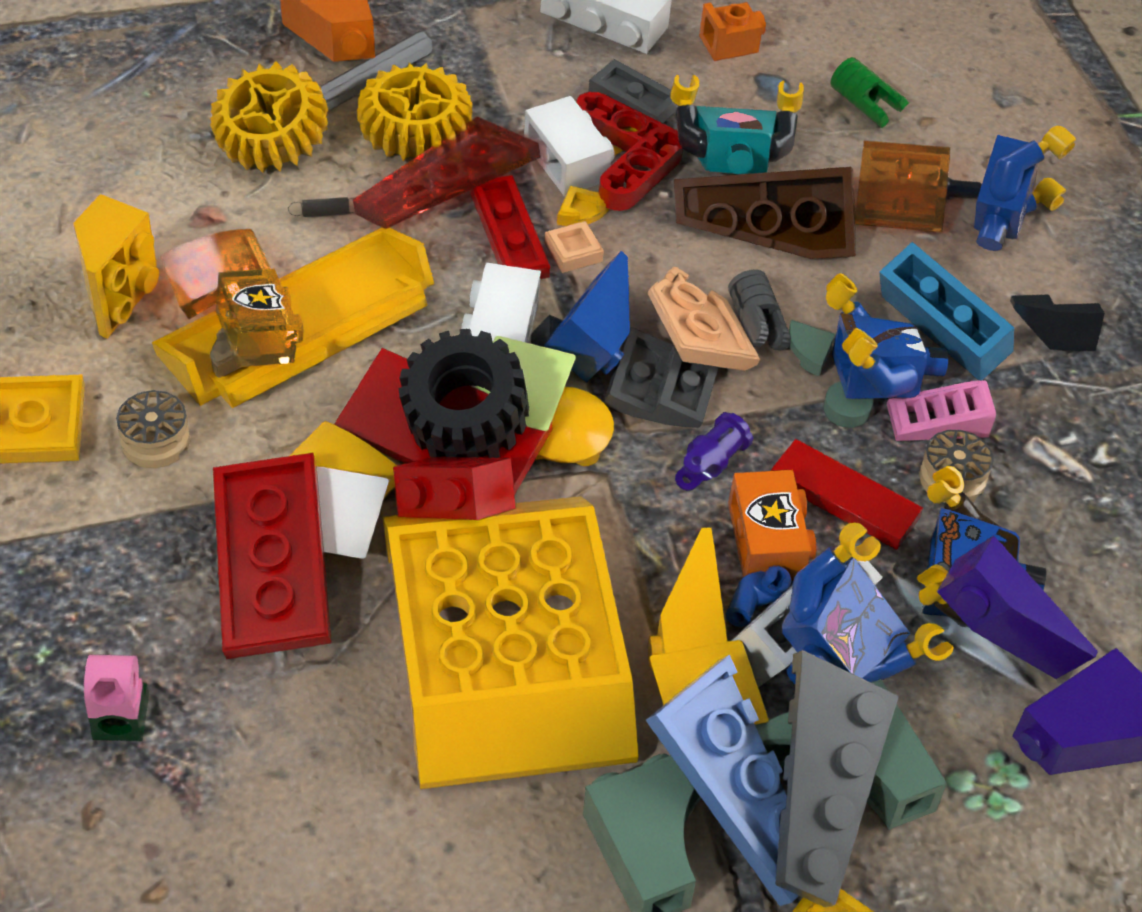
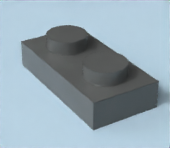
(634, 90)

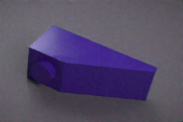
(1013, 611)

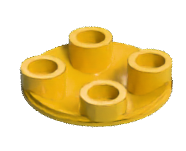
(579, 430)

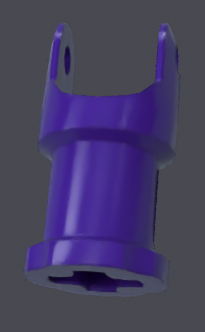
(709, 453)

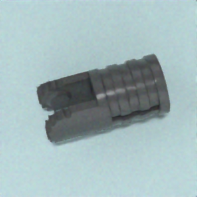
(759, 310)

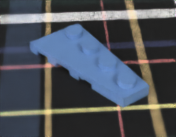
(723, 757)

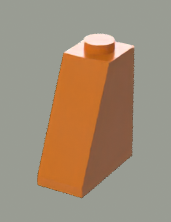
(334, 27)

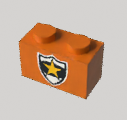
(770, 522)

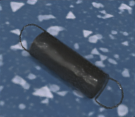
(324, 207)

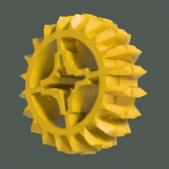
(412, 109)
(289, 128)

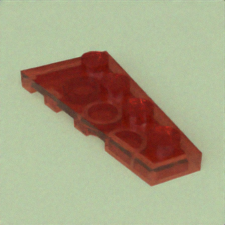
(446, 172)

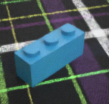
(947, 311)

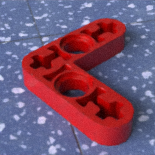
(640, 149)

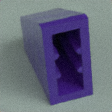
(1087, 719)

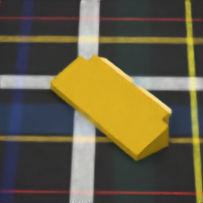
(339, 303)

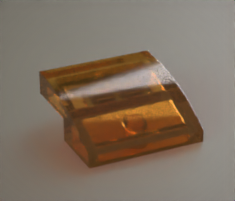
(903, 186)
(196, 265)

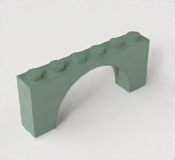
(643, 811)

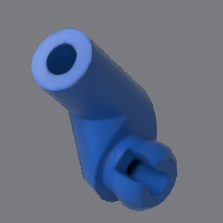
(756, 591)

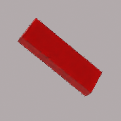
(509, 225)
(850, 494)

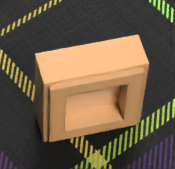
(573, 247)

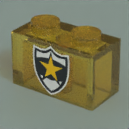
(257, 317)

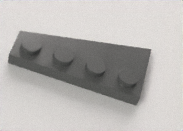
(830, 770)

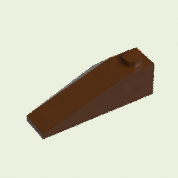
(784, 210)

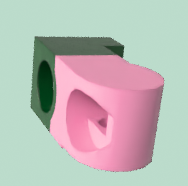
(117, 692)

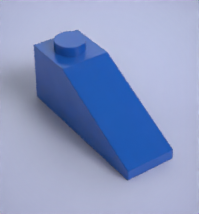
(597, 322)

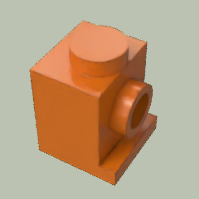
(731, 30)

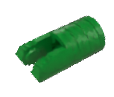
(865, 89)

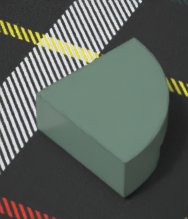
(810, 346)

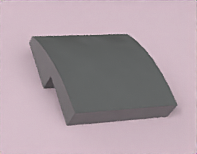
(657, 384)

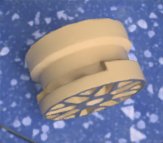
(153, 432)
(972, 464)

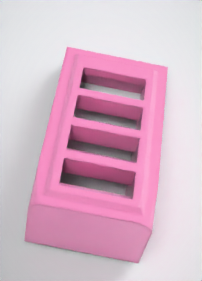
(969, 400)

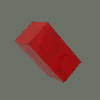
(454, 487)

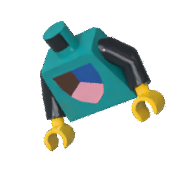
(734, 137)

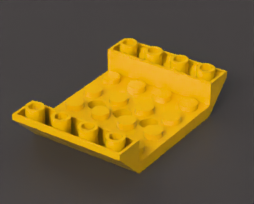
(519, 688)

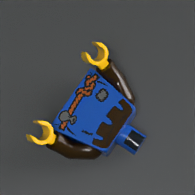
(955, 533)

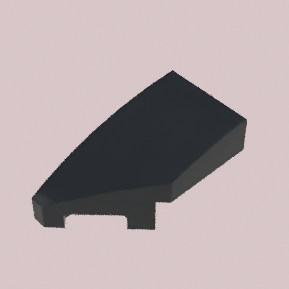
(1061, 325)

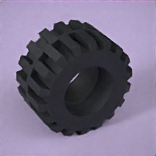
(459, 363)

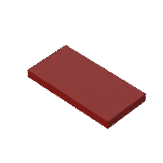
(379, 419)
(270, 556)

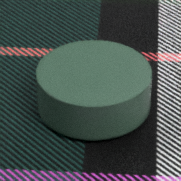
(846, 411)

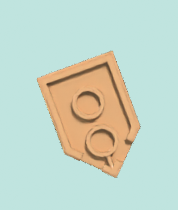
(701, 324)

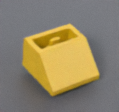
(115, 259)

